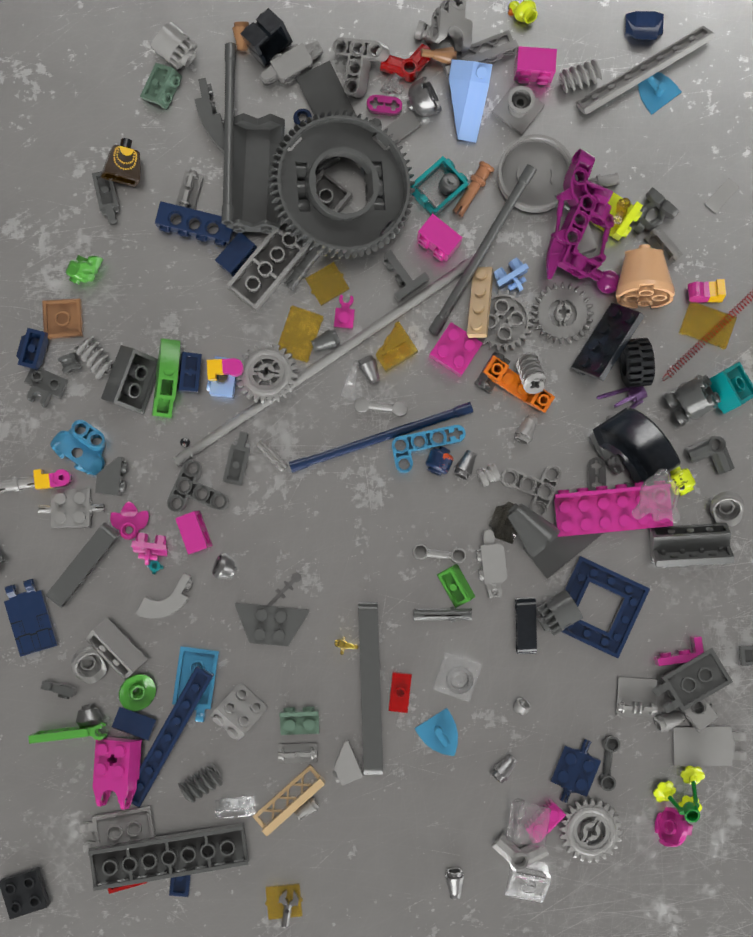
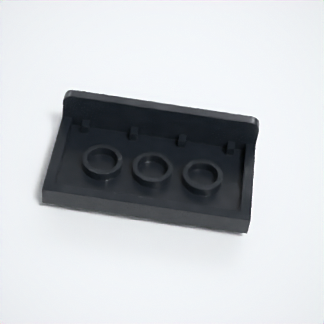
(607, 341)

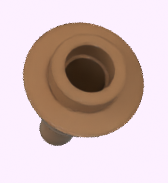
(442, 55)

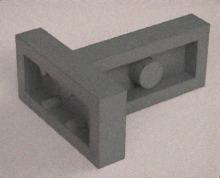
(403, 278)

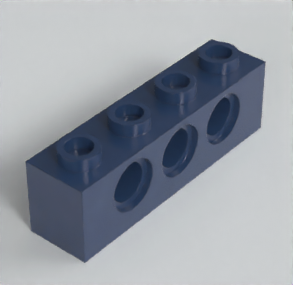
(168, 211)

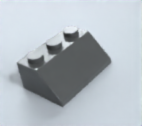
(131, 379)

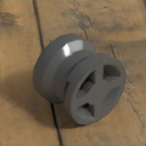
(69, 363)

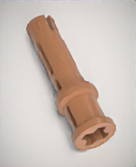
(477, 181)

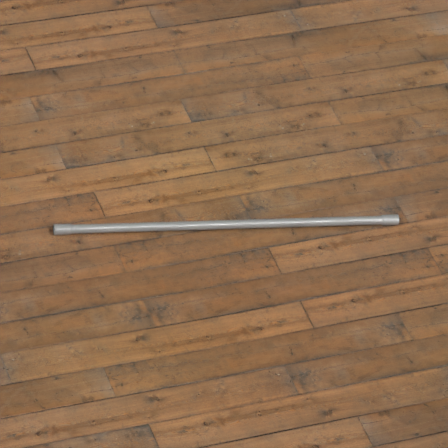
(190, 452)

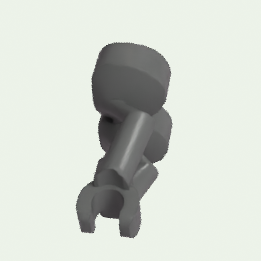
(666, 209)

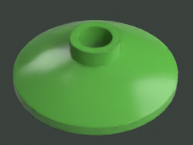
(141, 697)

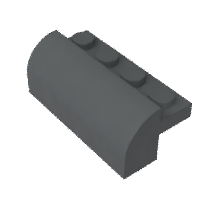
(691, 545)

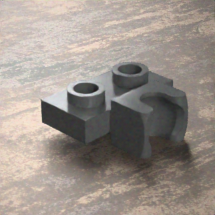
(44, 385)

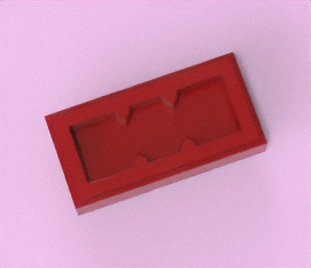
(400, 692)

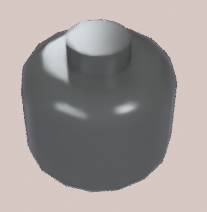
(448, 183)

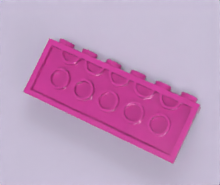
(601, 511)

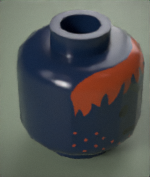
(439, 461)

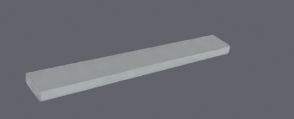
(645, 70)

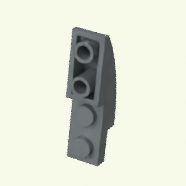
(206, 109)

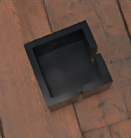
(266, 37)

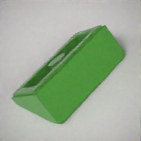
(456, 585)

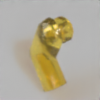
(621, 210)

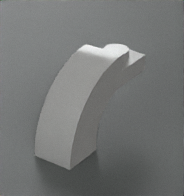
(161, 608)

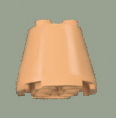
(645, 279)

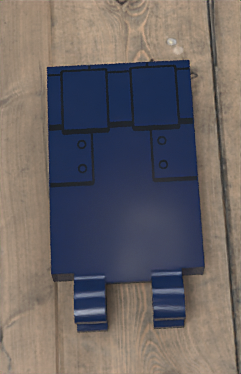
(30, 619)

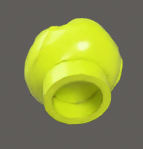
(523, 11)

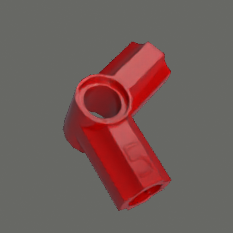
(399, 65)

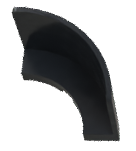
(638, 443)

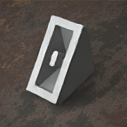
(587, 242)

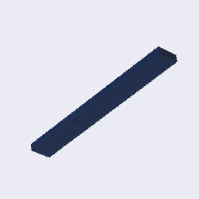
(171, 732)

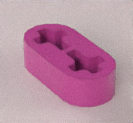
(384, 100)

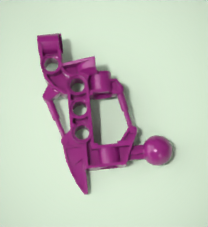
(597, 210)

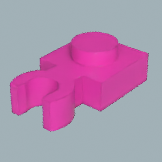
(344, 316)

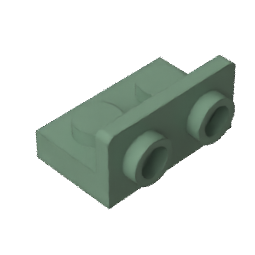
(161, 85)
(299, 721)

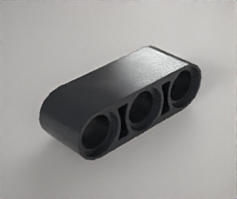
(526, 626)

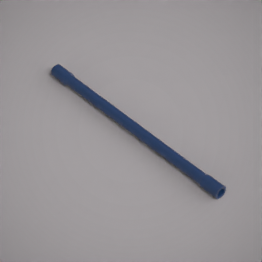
(455, 412)

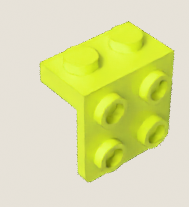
(624, 228)

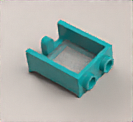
(427, 186)

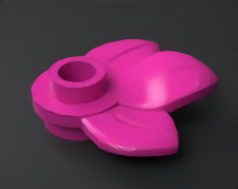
(129, 517)

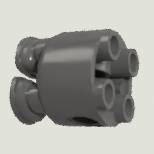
(695, 398)

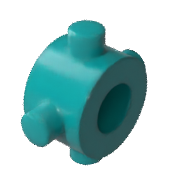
(155, 566)

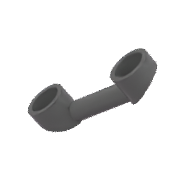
(606, 781)

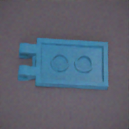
(187, 662)

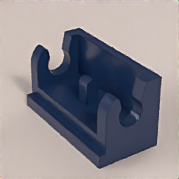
(236, 254)
(189, 372)
(134, 724)

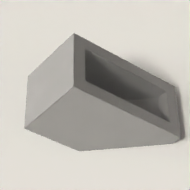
(347, 766)

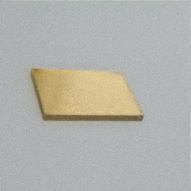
(700, 320)
(299, 331)

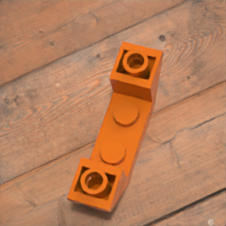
(510, 381)

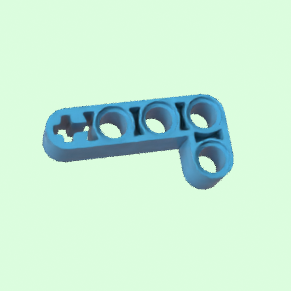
(428, 443)

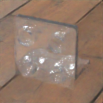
(528, 823)

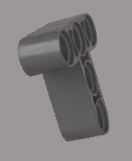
(193, 489)

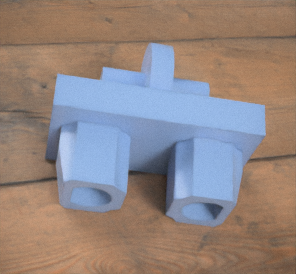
(518, 270)

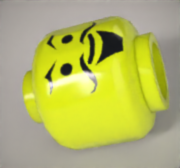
(683, 480)

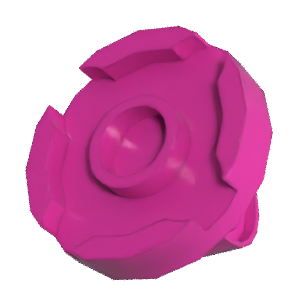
(672, 827)

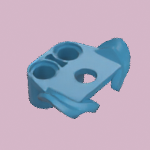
(91, 459)

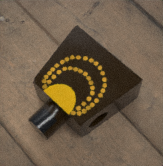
(122, 164)

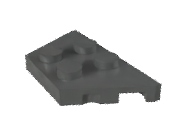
(270, 623)

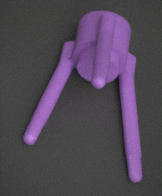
(635, 394)

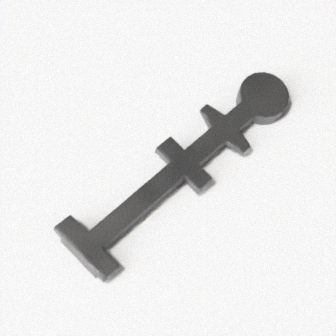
(296, 577)

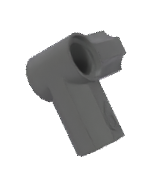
(704, 449)

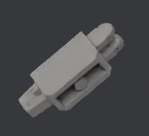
(291, 63)
(493, 564)

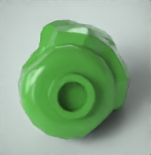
(83, 269)

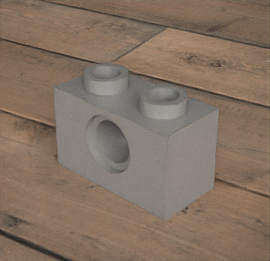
(703, 719)

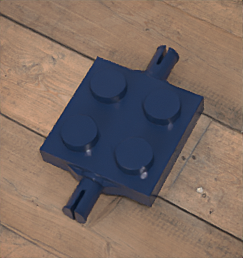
(575, 770)

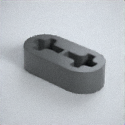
(591, 473)

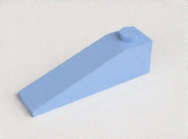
(469, 90)

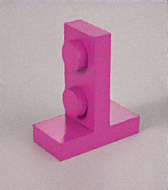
(684, 655)

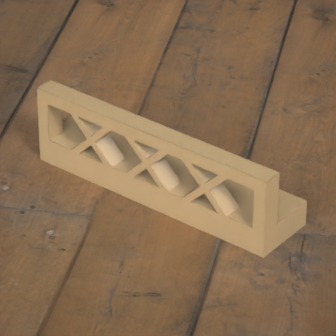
(294, 805)

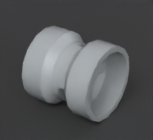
(423, 32)
(489, 474)

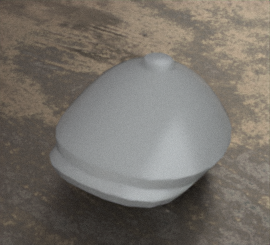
(727, 508)
(88, 665)

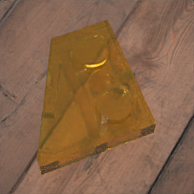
(396, 348)

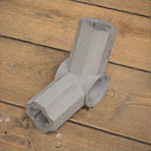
(510, 851)

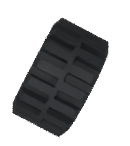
(637, 363)

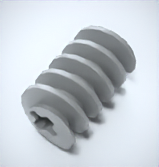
(580, 74)
(94, 357)
(531, 373)

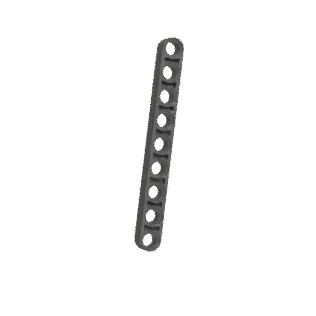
(370, 688)

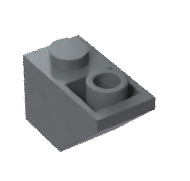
(110, 478)

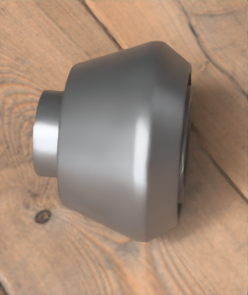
(223, 567)
(88, 716)

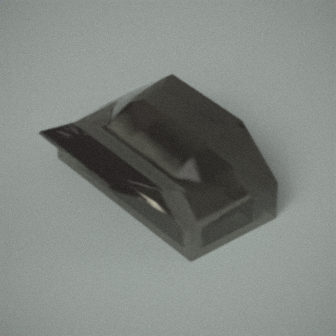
(501, 524)

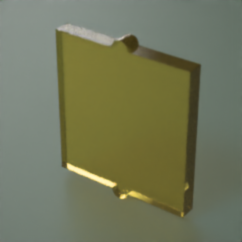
(327, 283)
(275, 909)

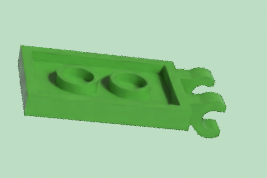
(68, 733)

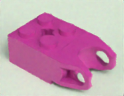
(116, 769)

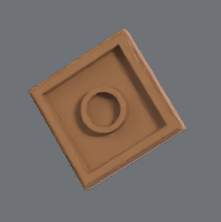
(63, 318)

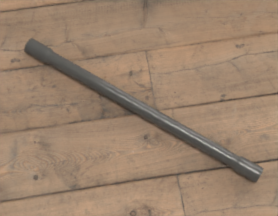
(523, 181)
(227, 207)

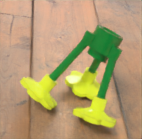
(688, 806)

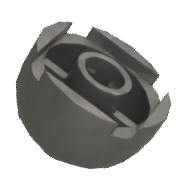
(423, 98)

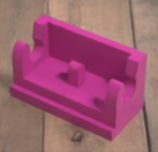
(194, 532)

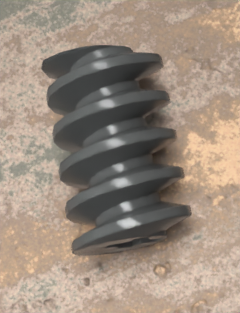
(201, 784)

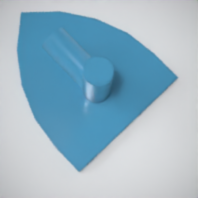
(657, 91)
(440, 733)

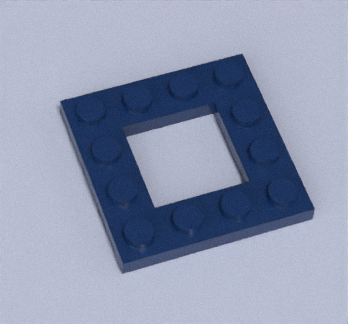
(633, 600)

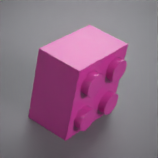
(535, 65)
(439, 238)
(455, 349)

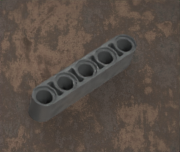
(83, 565)

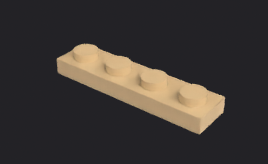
(480, 303)

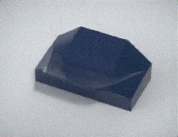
(644, 24)
(32, 348)

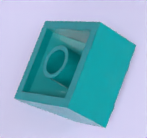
(732, 387)

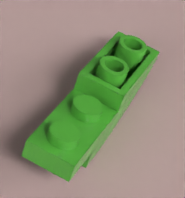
(166, 378)

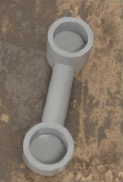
(398, 408)
(457, 556)

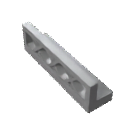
(490, 55)

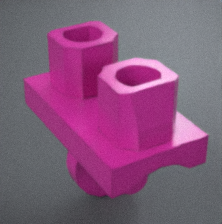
(147, 550)

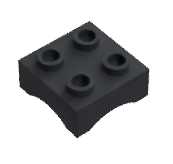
(24, 893)

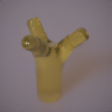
(342, 644)

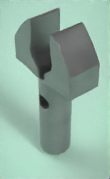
(287, 907)

